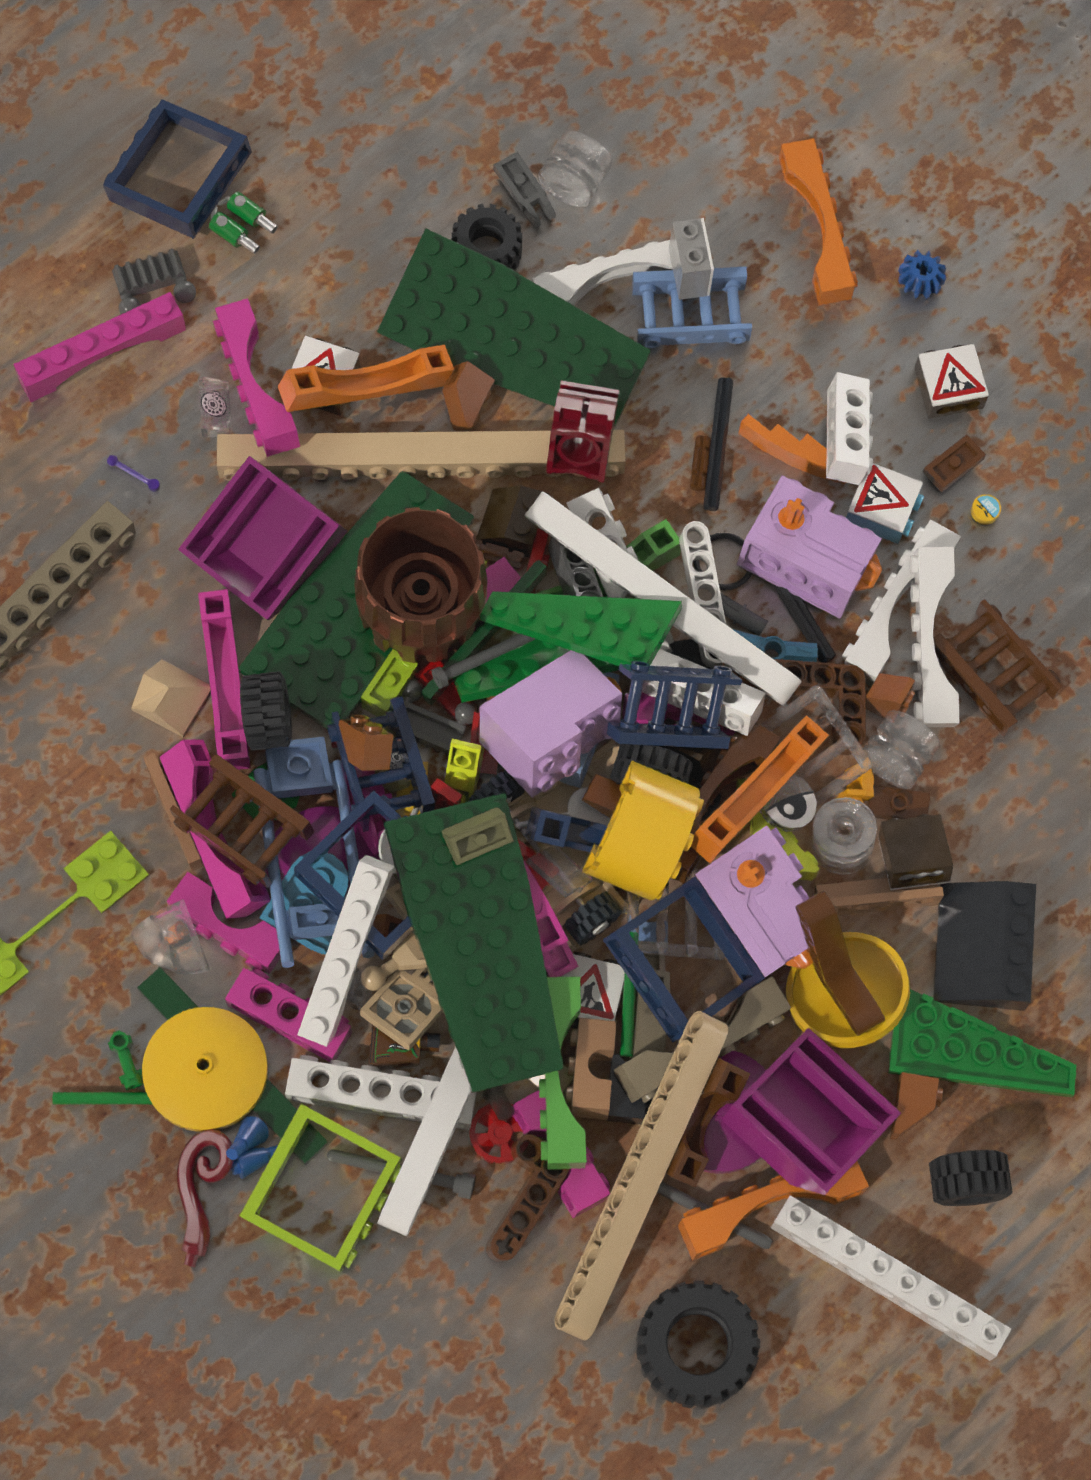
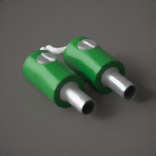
(234, 232)

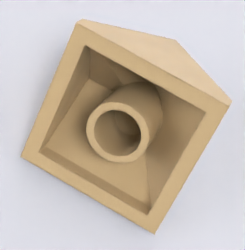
(170, 697)

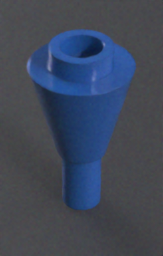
(250, 1134)
(252, 1160)

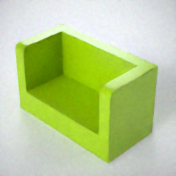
(388, 684)

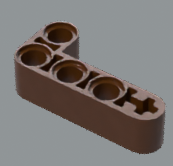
(522, 1202)

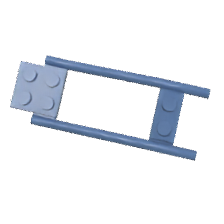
(294, 772)

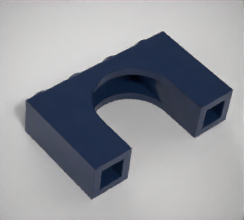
(563, 830)

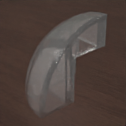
(171, 940)

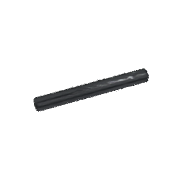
(718, 444)
(807, 624)

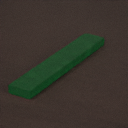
(485, 631)

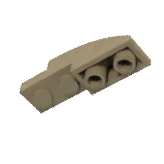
(647, 1029)

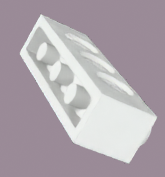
(848, 429)
(740, 704)

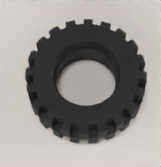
(741, 1338)

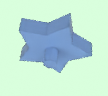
(647, 931)

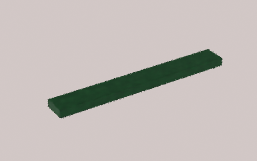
(273, 1105)

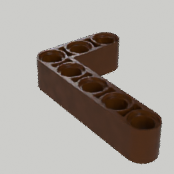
(834, 688)
(833, 964)

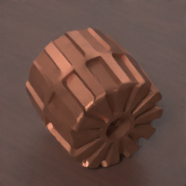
(414, 555)

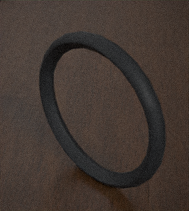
(744, 579)

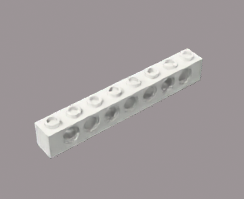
(891, 1278)

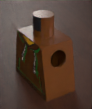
(388, 1054)

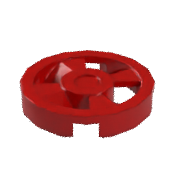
(498, 1134)

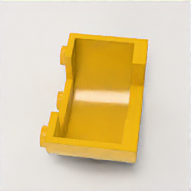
(646, 833)

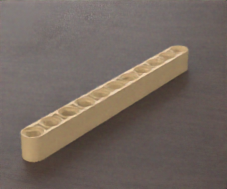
(641, 1176)

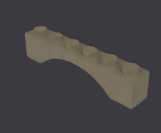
(752, 1010)

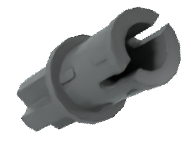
(742, 615)

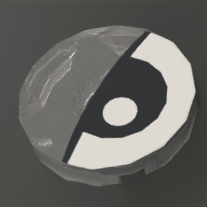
(791, 806)

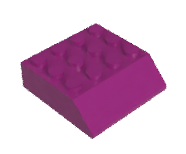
(261, 538)
(810, 1115)

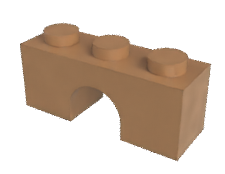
(593, 1042)

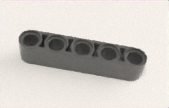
(573, 573)

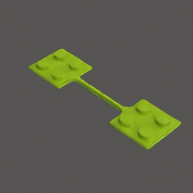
(101, 875)

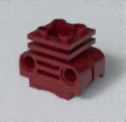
(582, 430)

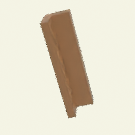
(167, 798)
(876, 896)

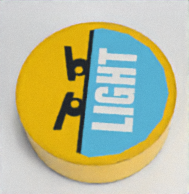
(985, 509)

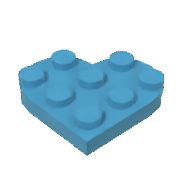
(298, 894)

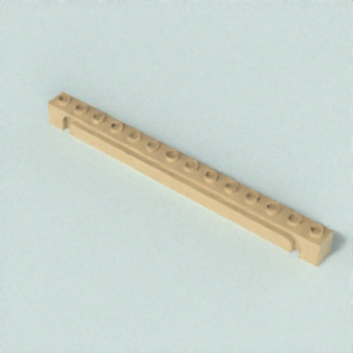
(412, 452)

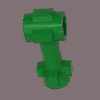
(121, 1045)

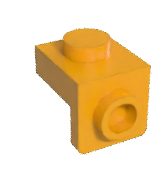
(860, 788)

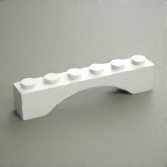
(577, 280)
(872, 647)
(936, 696)
(344, 950)

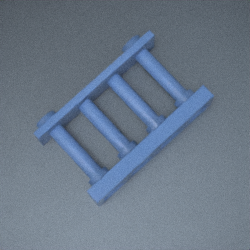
(663, 282)

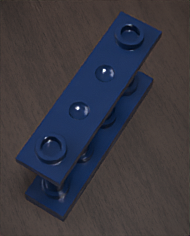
(683, 732)
(412, 770)

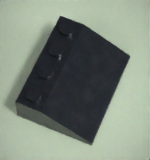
(985, 944)

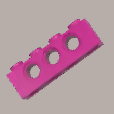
(254, 982)

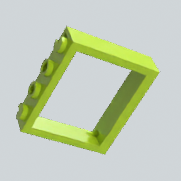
(278, 1162)

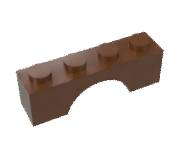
(721, 1088)

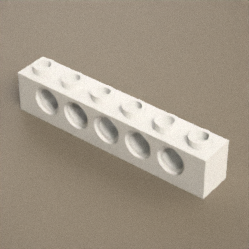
(595, 505)
(301, 1090)

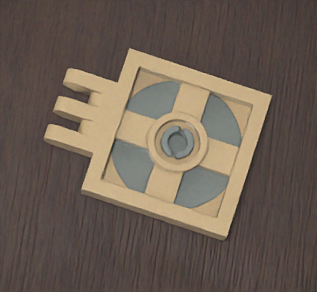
(404, 1007)

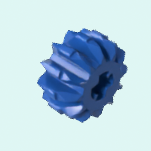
(919, 264)

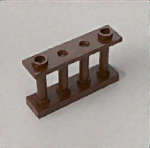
(984, 694)
(247, 791)

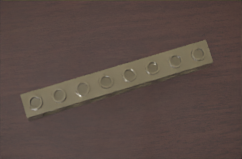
(105, 521)

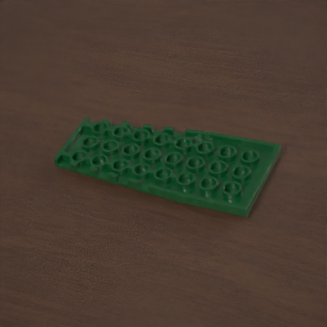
(506, 325)
(319, 631)
(479, 946)

